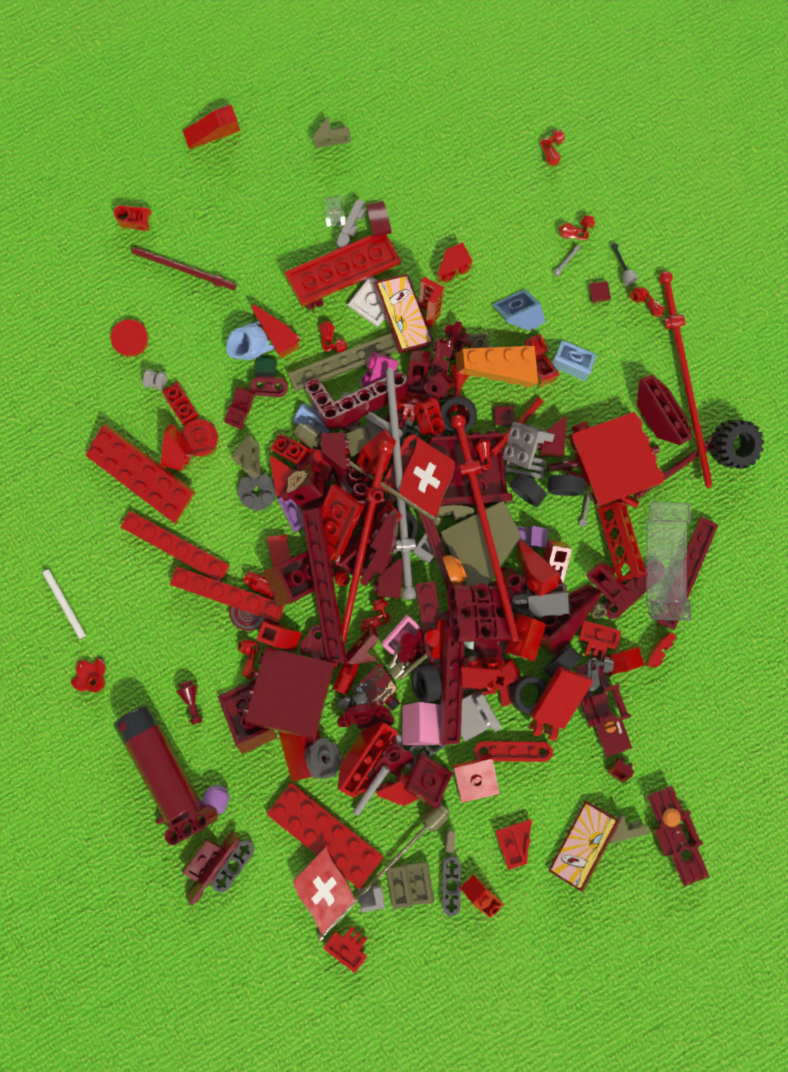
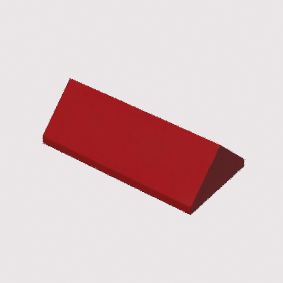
(294, 754)

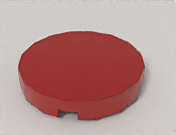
(129, 338)
(201, 437)

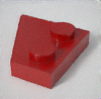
(514, 843)

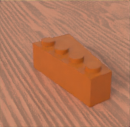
(504, 364)

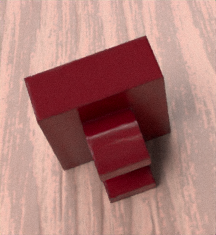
(620, 770)

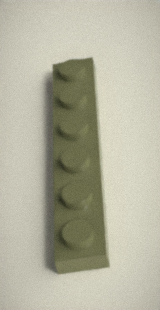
(342, 362)

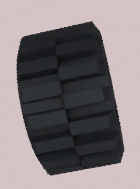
(749, 447)

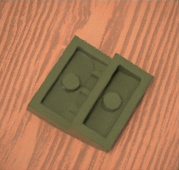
(456, 511)
(410, 885)

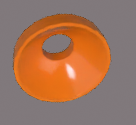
(455, 570)

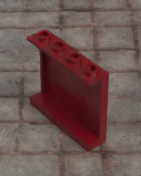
(458, 490)
(289, 693)

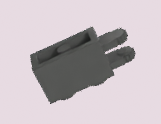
(551, 603)

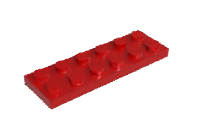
(342, 268)
(140, 473)
(319, 828)

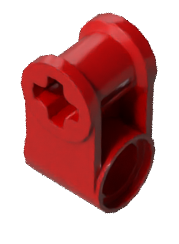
(137, 217)
(429, 418)
(508, 675)

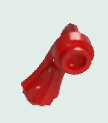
(640, 294)
(245, 648)

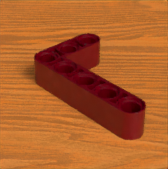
(354, 406)

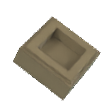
(450, 840)

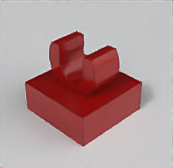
(539, 344)

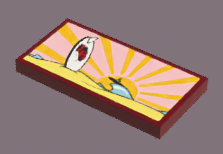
(403, 313)
(584, 846)

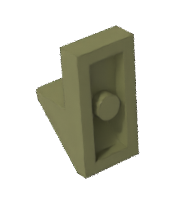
(327, 137)
(248, 456)
(623, 832)

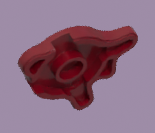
(365, 715)

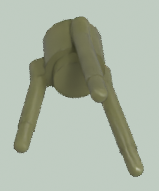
(399, 669)

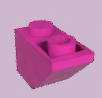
(377, 367)

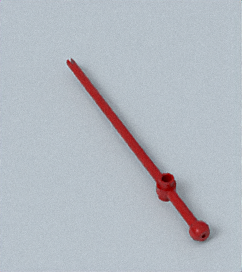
(674, 322)
(471, 467)
(373, 495)

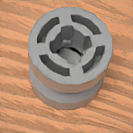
(154, 379)

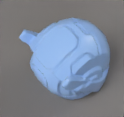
(248, 342)

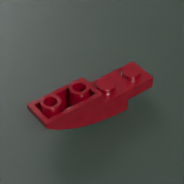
(384, 547)

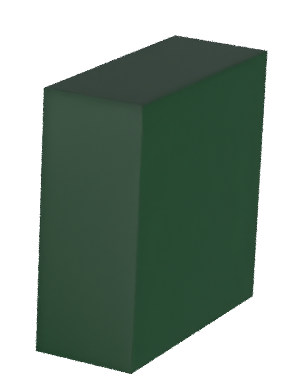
(266, 367)

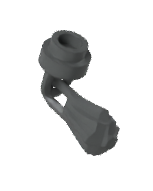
(593, 674)
(359, 699)

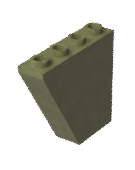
(468, 543)

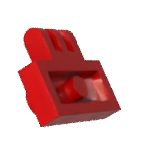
(407, 404)
(598, 638)
(347, 949)

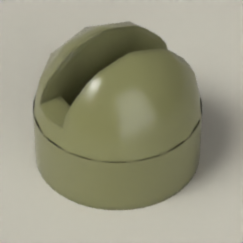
(598, 610)

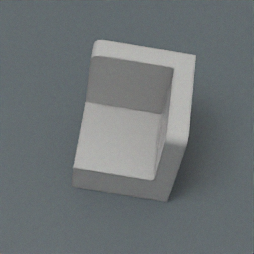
(424, 550)
(372, 899)

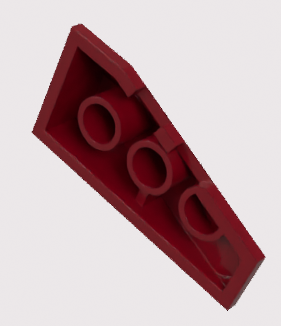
(561, 629)

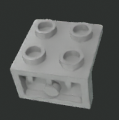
(523, 443)
(477, 715)

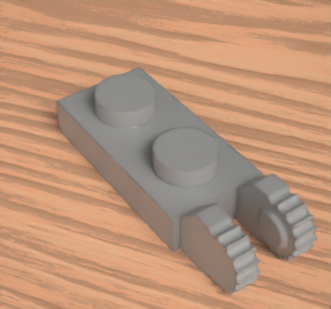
(350, 227)

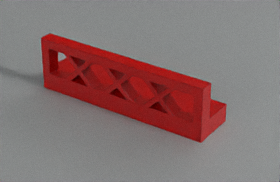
(431, 299)
(628, 538)

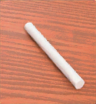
(64, 604)

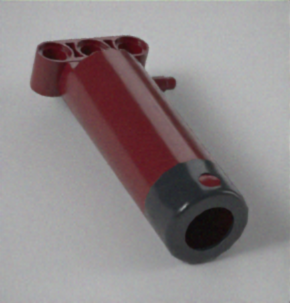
(163, 776)

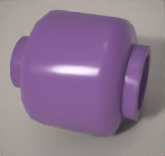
(216, 797)

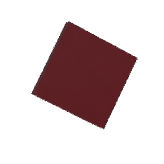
(428, 781)

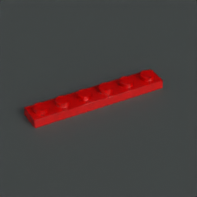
(175, 546)
(227, 594)

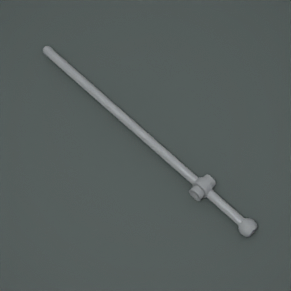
(404, 544)

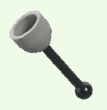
(628, 276)

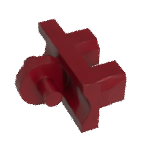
(459, 337)

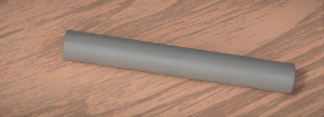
(371, 790)

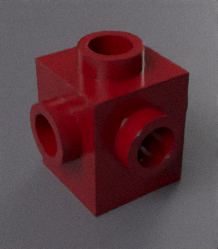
(439, 386)

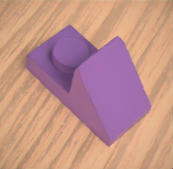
(534, 536)

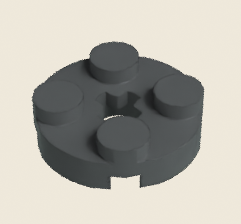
(264, 499)
(313, 755)

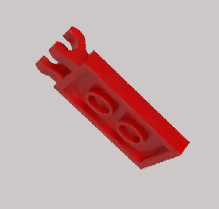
(340, 518)
(559, 702)

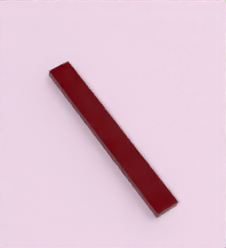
(324, 585)

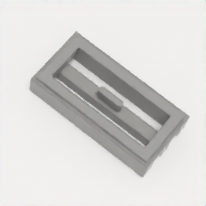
(529, 474)

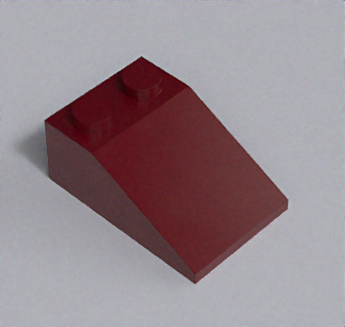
(356, 484)
(290, 579)
(233, 706)

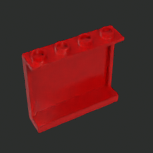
(616, 459)

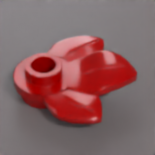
(436, 638)
(87, 674)

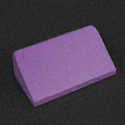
(292, 513)

